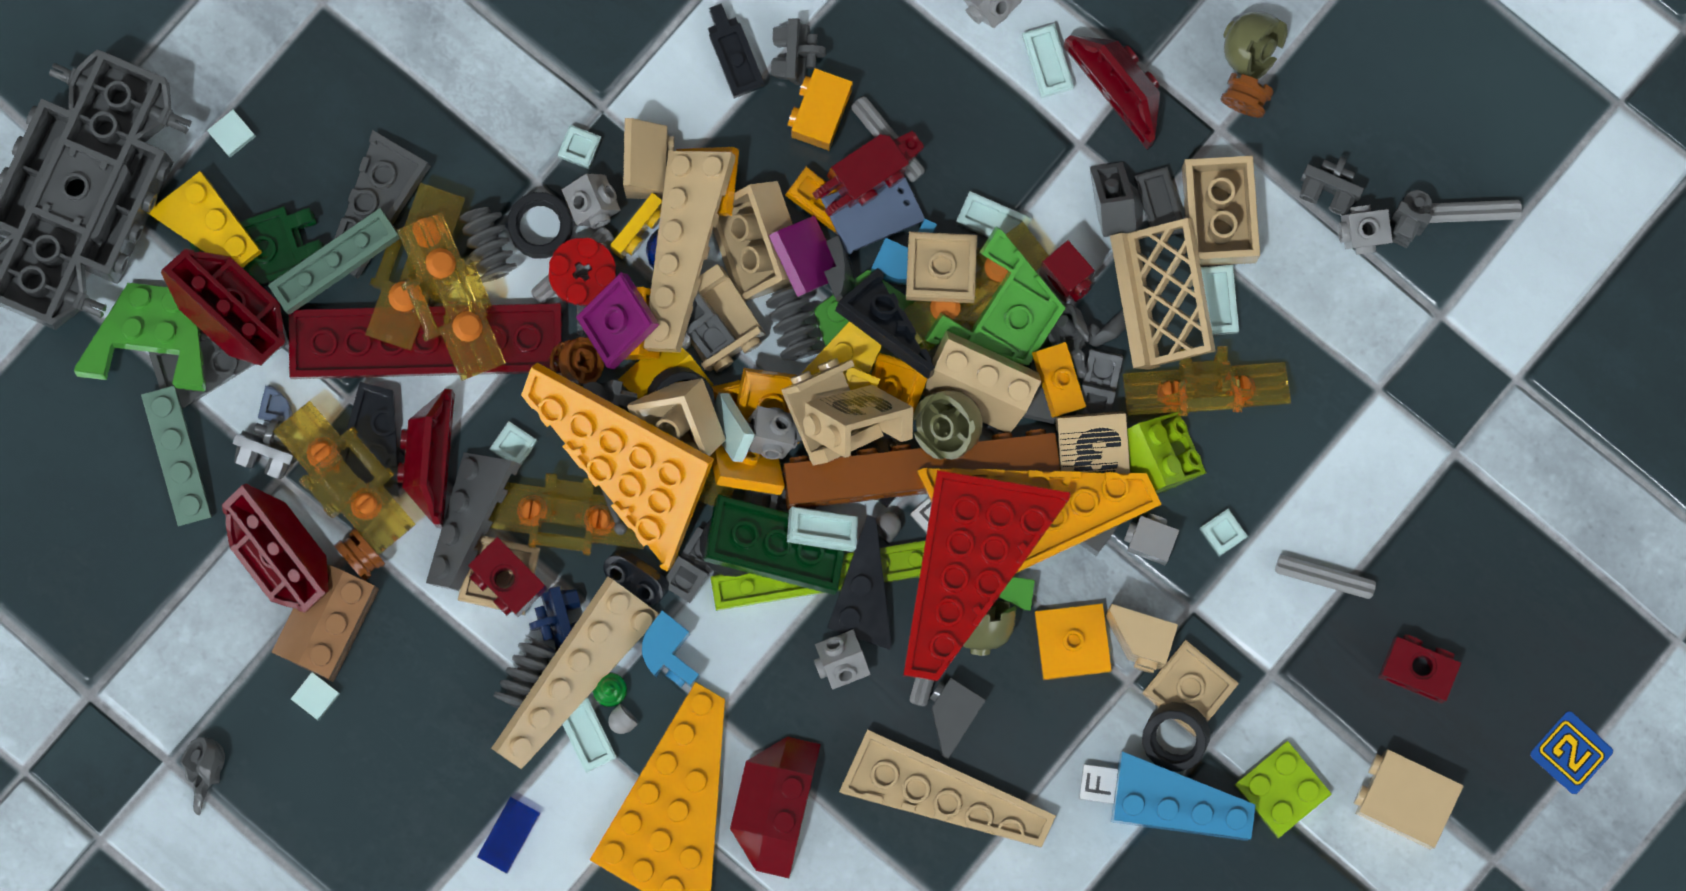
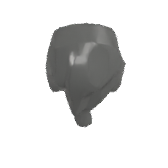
(1074, 331)
(202, 761)

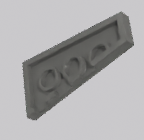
(384, 182)
(217, 369)
(472, 501)

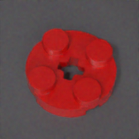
(562, 267)

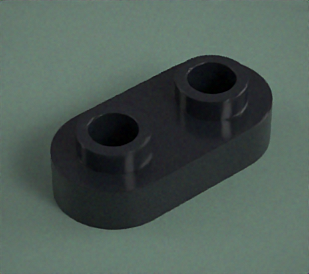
(636, 576)

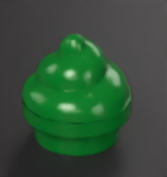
(610, 690)

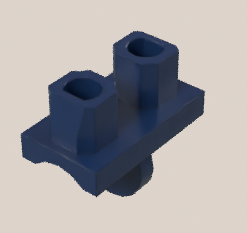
(553, 616)

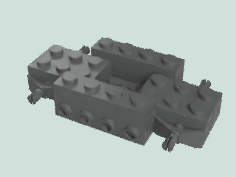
(103, 144)

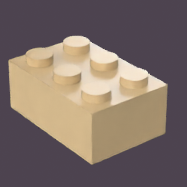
(1222, 209)

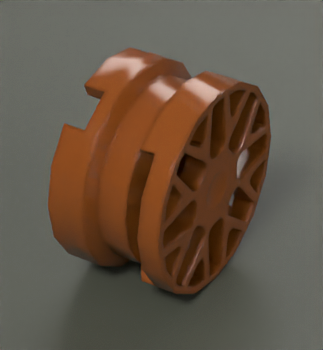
(1246, 95)
(575, 353)
(359, 554)

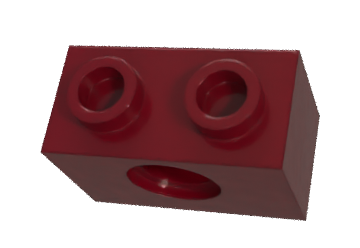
(1067, 273)
(500, 558)
(1399, 670)

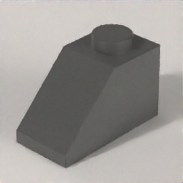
(1113, 199)
(953, 713)

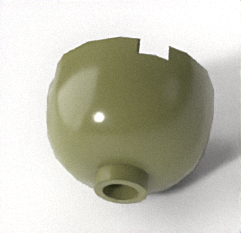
(1252, 42)
(947, 424)
(993, 629)

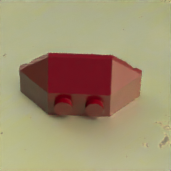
(1120, 81)
(226, 304)
(428, 456)
(275, 548)
(774, 804)

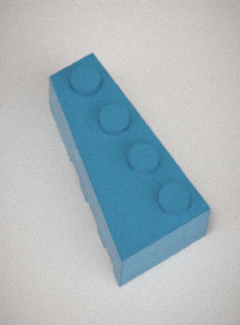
(1169, 801)

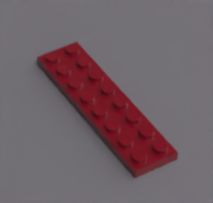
(335, 343)

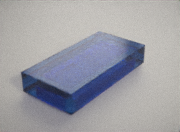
(508, 835)

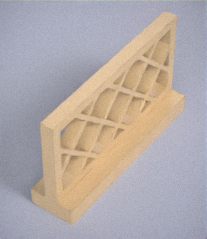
(1136, 301)

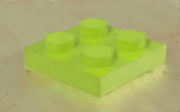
(1283, 789)

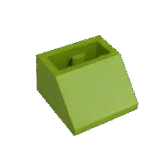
(1164, 452)

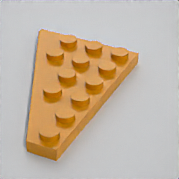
(637, 465)
(1094, 503)
(669, 818)

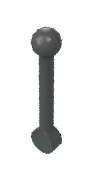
(620, 528)

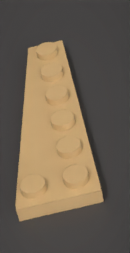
(687, 217)
(590, 651)
(917, 784)

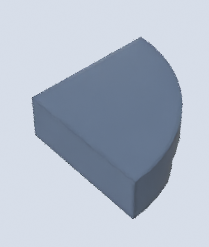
(274, 406)

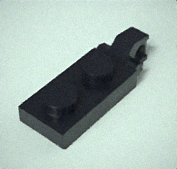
(734, 53)

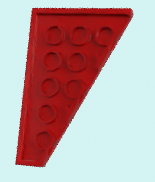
(971, 552)

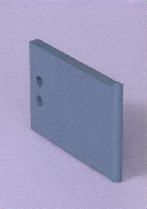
(877, 219)

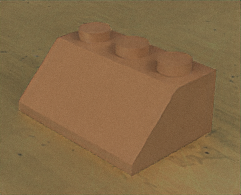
(327, 631)

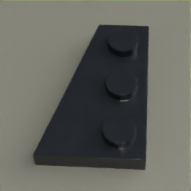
(376, 422)

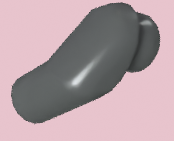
(1110, 331)

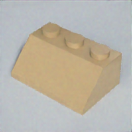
(746, 241)
(991, 380)

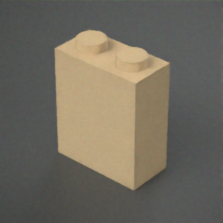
(1407, 798)

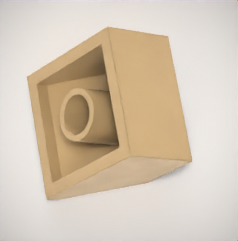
(645, 158)
(684, 413)
(1142, 637)

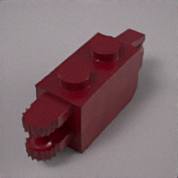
(869, 169)

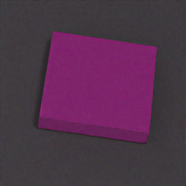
(803, 254)
(617, 320)

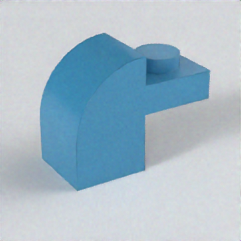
(894, 257)
(659, 649)

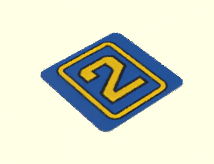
(1571, 752)

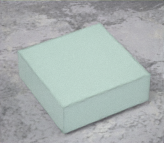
(231, 133)
(579, 147)
(513, 444)
(1223, 532)
(315, 696)

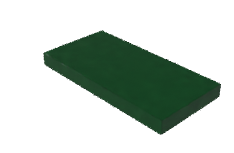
(756, 542)

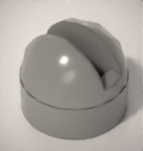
(888, 526)
(622, 720)

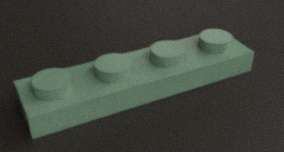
(334, 261)
(176, 455)

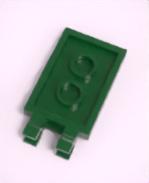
(279, 241)

